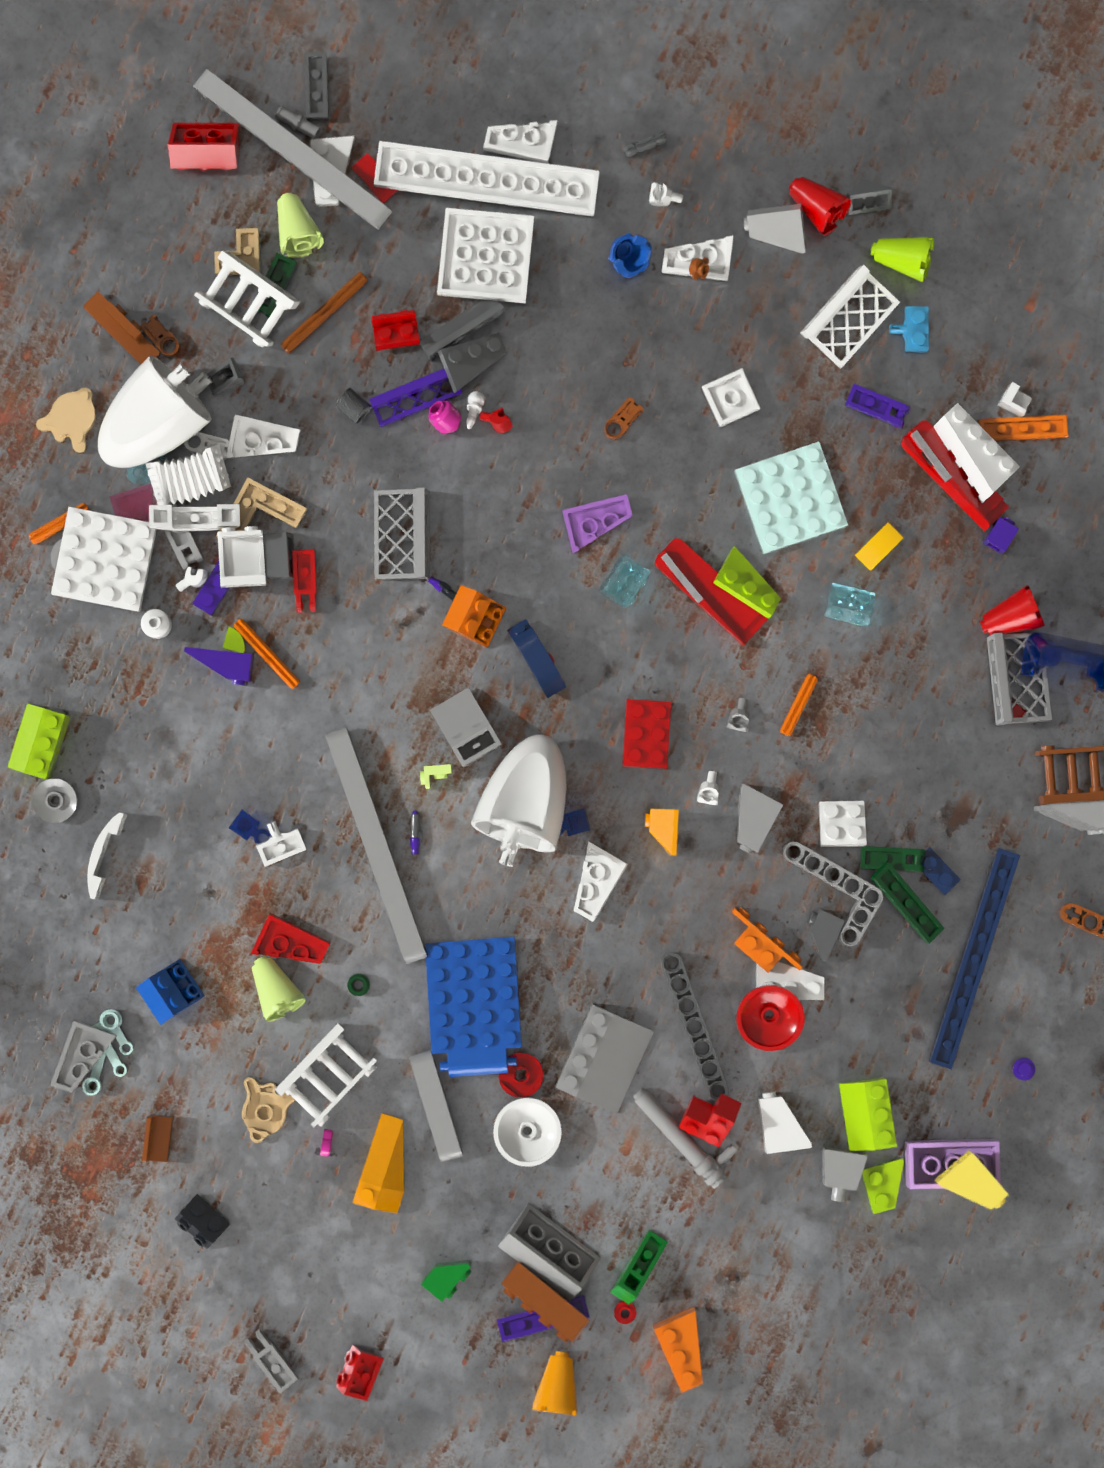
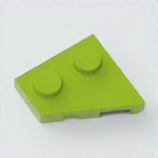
(883, 1184)

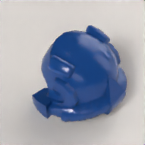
(630, 254)

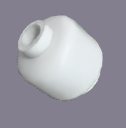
(156, 624)

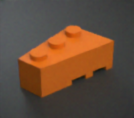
(681, 1347)

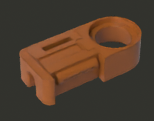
(159, 336)
(623, 417)

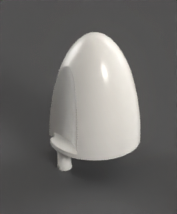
(152, 414)
(525, 799)

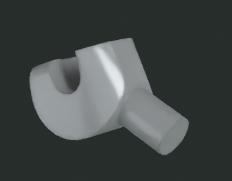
(739, 717)

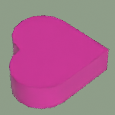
(326, 1142)

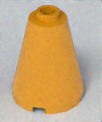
(557, 1386)

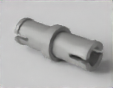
(297, 122)

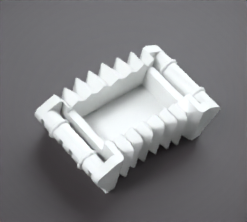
(189, 476)

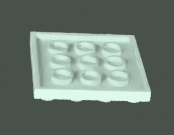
(791, 497)

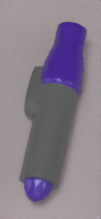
(416, 833)

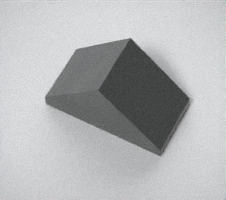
(225, 377)

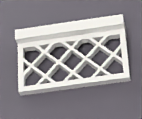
(834, 306)

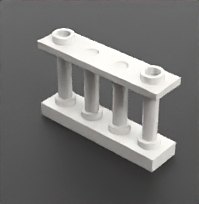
(266, 289)
(305, 1071)

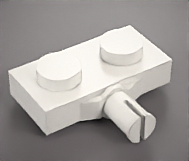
(280, 845)

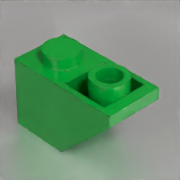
(444, 1277)

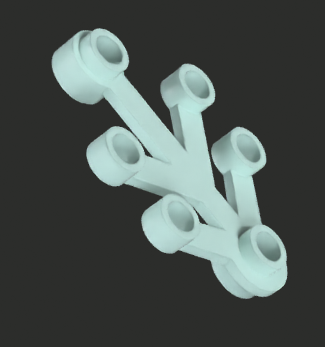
(110, 1052)

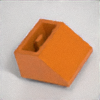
(474, 616)

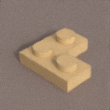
(247, 249)

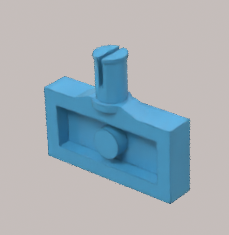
(914, 329)

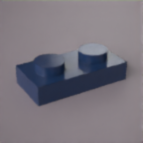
(938, 872)

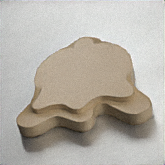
(71, 417)
(264, 1109)

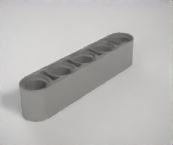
(436, 1106)

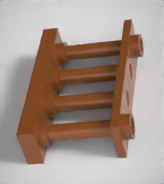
(1073, 793)

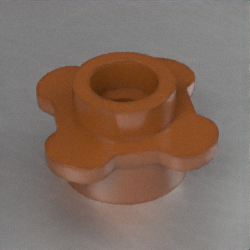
(699, 268)

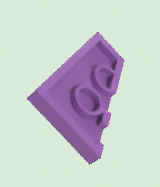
(594, 519)

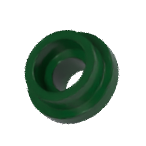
(351, 984)

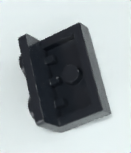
(201, 1222)

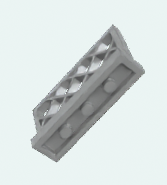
(420, 531)
(1001, 685)

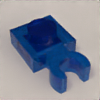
(575, 823)
(246, 826)

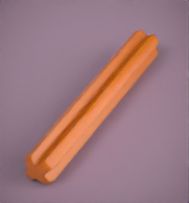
(266, 653)

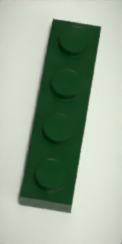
(907, 902)

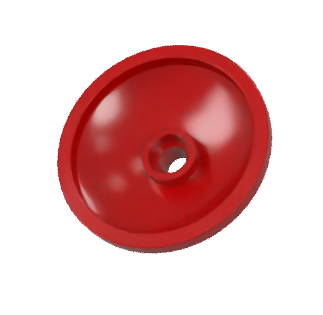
(773, 1031)

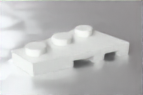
(525, 141)
(336, 152)
(678, 258)
(260, 437)
(597, 882)
(800, 982)

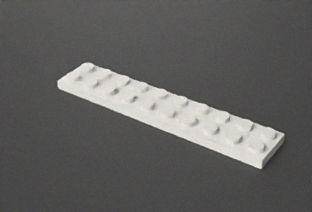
(486, 178)

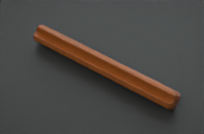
(324, 312)

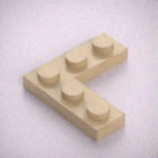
(256, 496)

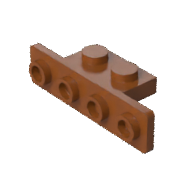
(126, 333)

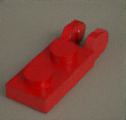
(304, 577)

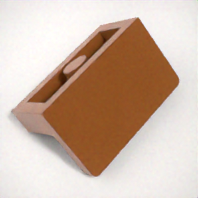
(157, 1138)

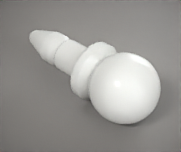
(476, 402)

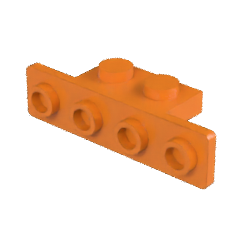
(760, 946)

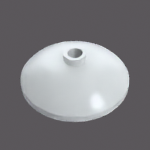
(527, 1148)

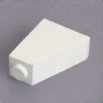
(779, 1125)

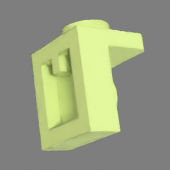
(438, 771)

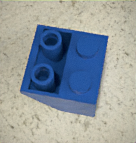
(170, 991)

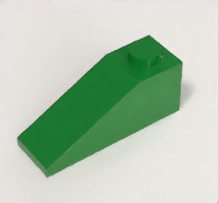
(639, 1267)

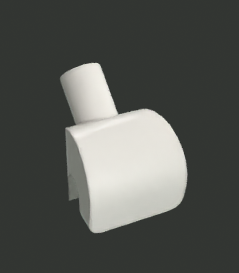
(662, 195)
(191, 579)
(709, 790)

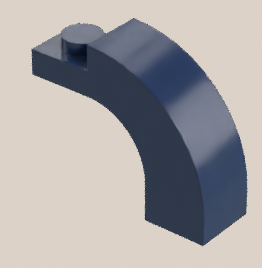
(537, 658)

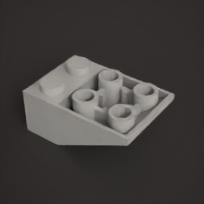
(465, 727)

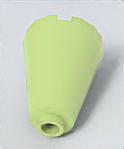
(296, 227)
(275, 989)

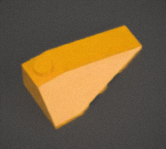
(383, 1174)

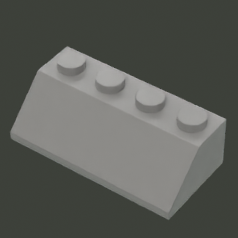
(549, 1252)

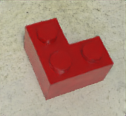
(708, 1120)

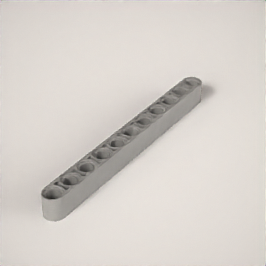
(292, 149)
(376, 845)

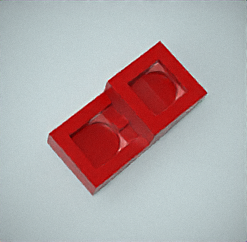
(365, 170)

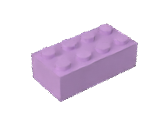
(930, 1158)

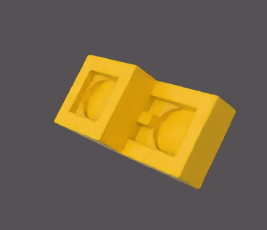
(879, 546)

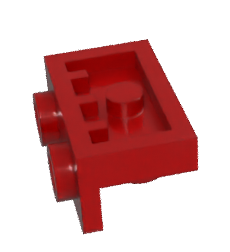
(395, 330)
(359, 1373)

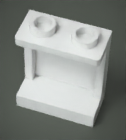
(241, 557)

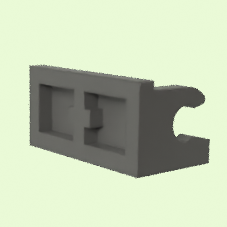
(278, 555)

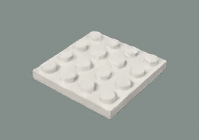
(485, 255)
(104, 559)

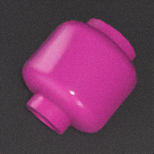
(444, 417)

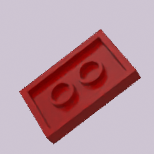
(646, 734)

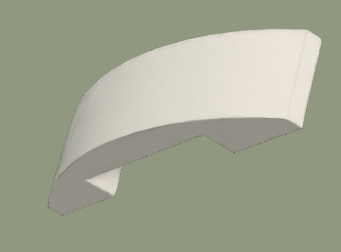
(194, 518)
(96, 882)

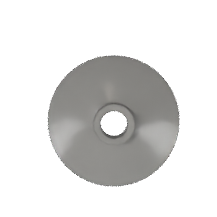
(43, 804)

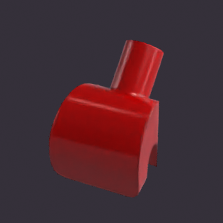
(500, 421)

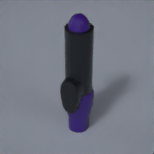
(442, 587)

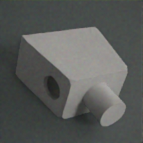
(842, 1170)

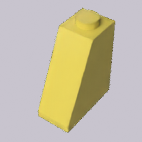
(973, 1181)

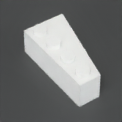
(975, 451)

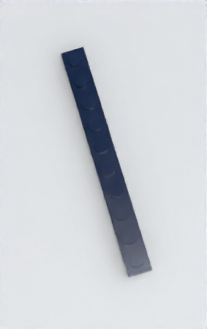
(974, 958)

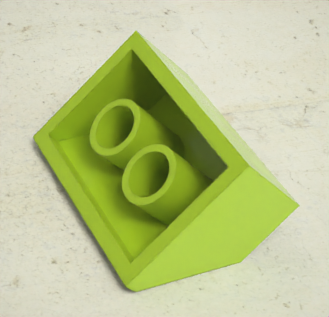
(38, 742)
(868, 1114)

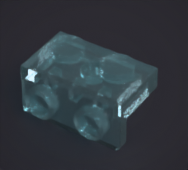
(624, 581)
(850, 605)

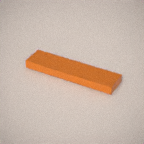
(1026, 427)

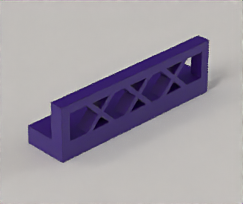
(407, 391)

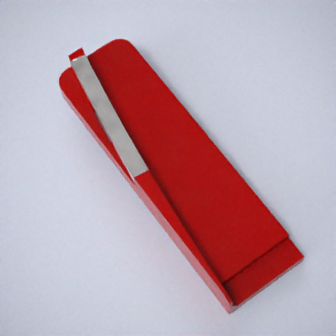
(949, 476)
(698, 579)

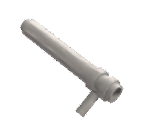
(703, 1163)

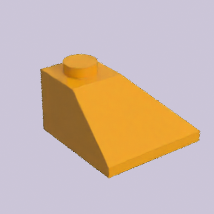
(664, 828)

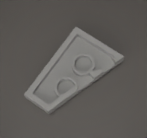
(80, 1054)

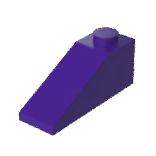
(230, 665)

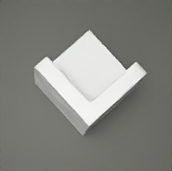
(1014, 400)

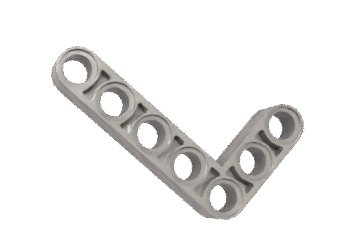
(840, 884)

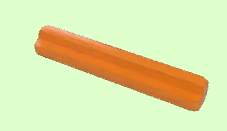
(52, 527)
(798, 705)

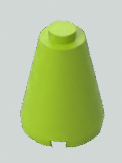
(905, 255)

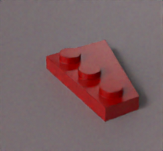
(289, 941)

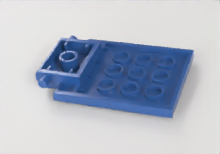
(474, 1004)

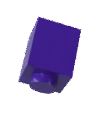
(1001, 534)

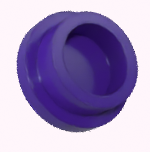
(1023, 1069)

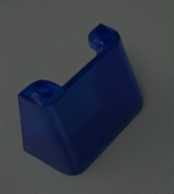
(1048, 650)

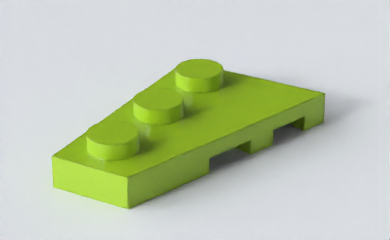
(746, 584)

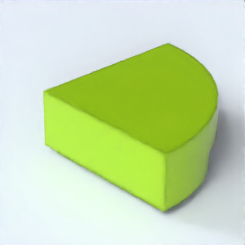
(234, 641)

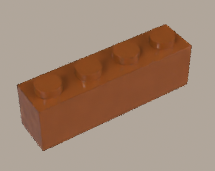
(545, 1302)

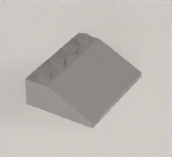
(1080, 816)
(604, 1058)

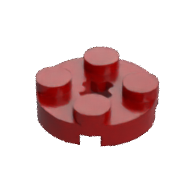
(533, 1073)

